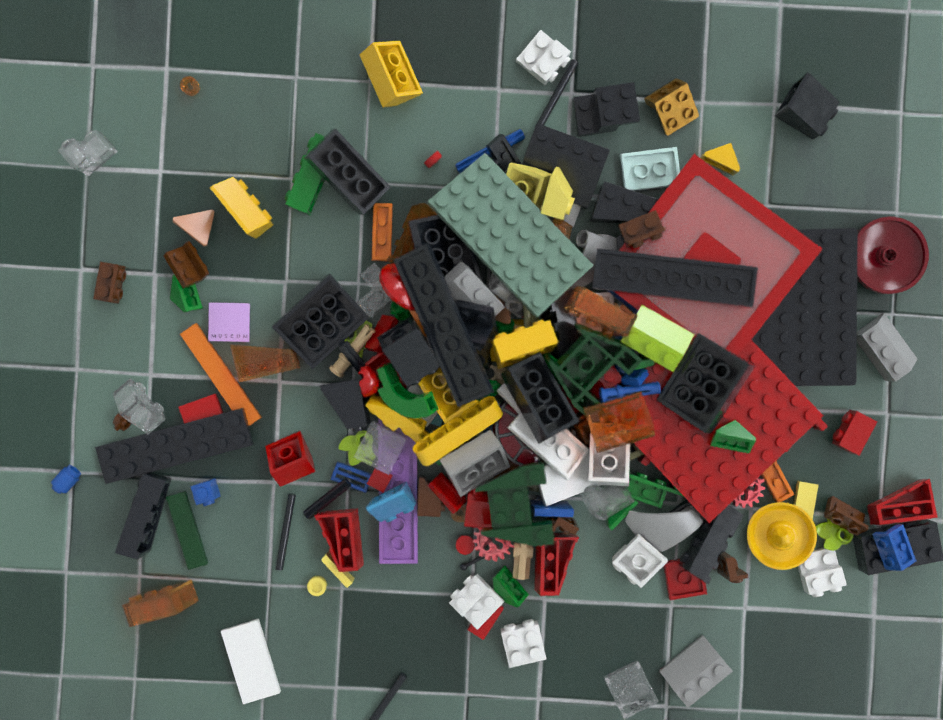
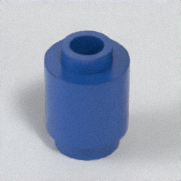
(65, 479)

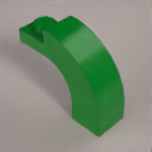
(400, 399)

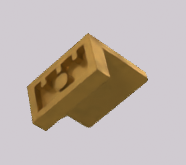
(673, 105)

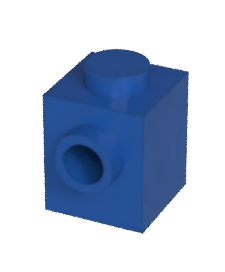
(205, 492)

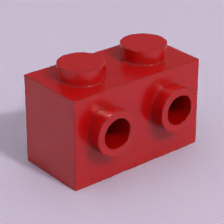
(854, 432)

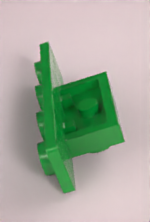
(649, 491)

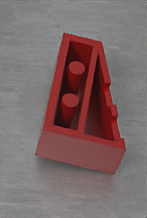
(904, 505)
(343, 536)

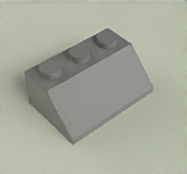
(469, 288)
(886, 348)
(475, 462)
(695, 671)

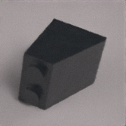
(808, 107)
(408, 352)
(348, 403)

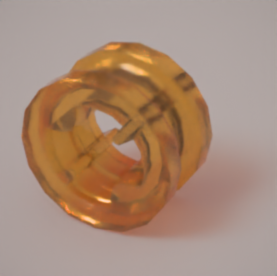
(196, 87)

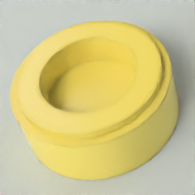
(317, 585)

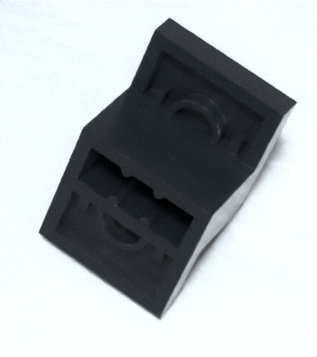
(606, 109)
(481, 327)

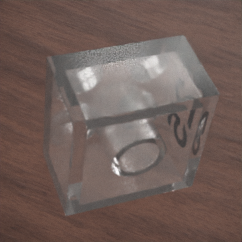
(380, 447)
(631, 689)

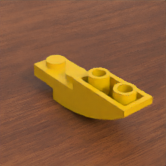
(410, 426)

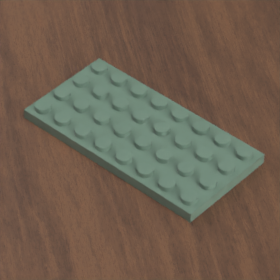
(510, 235)

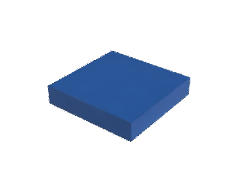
(558, 509)

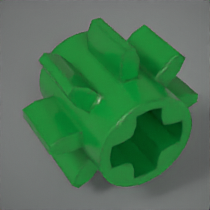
(400, 312)

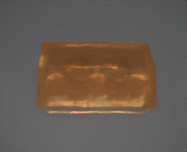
(619, 422)

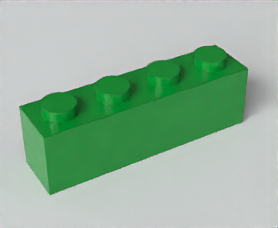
(306, 183)

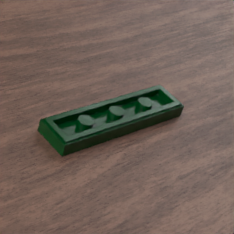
(187, 530)

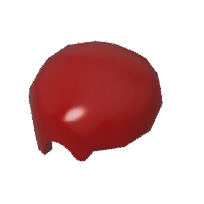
(370, 381)

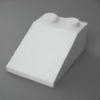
(609, 466)

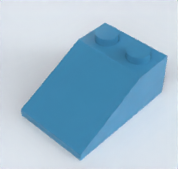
(391, 503)

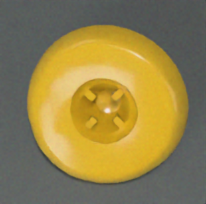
(781, 535)

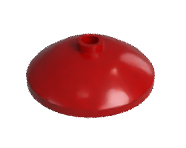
(394, 286)

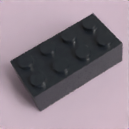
(347, 172)
(539, 397)
(923, 539)

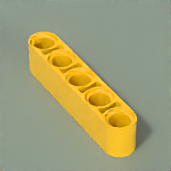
(457, 430)

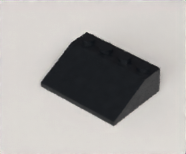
(577, 159)
(444, 243)
(320, 321)
(705, 383)

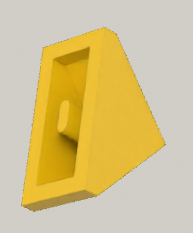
(722, 158)

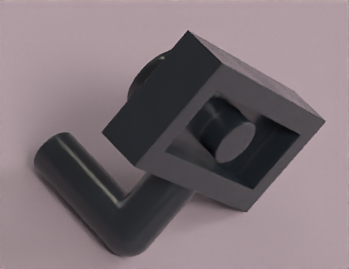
(502, 152)

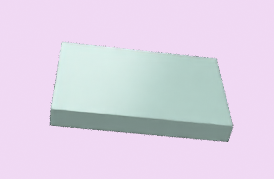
(649, 169)

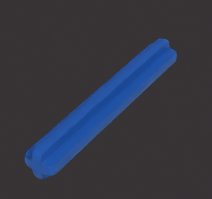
(512, 139)

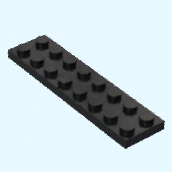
(675, 277)
(443, 325)
(174, 445)

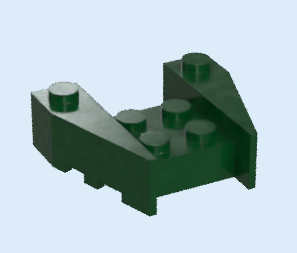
(588, 361)
(511, 506)

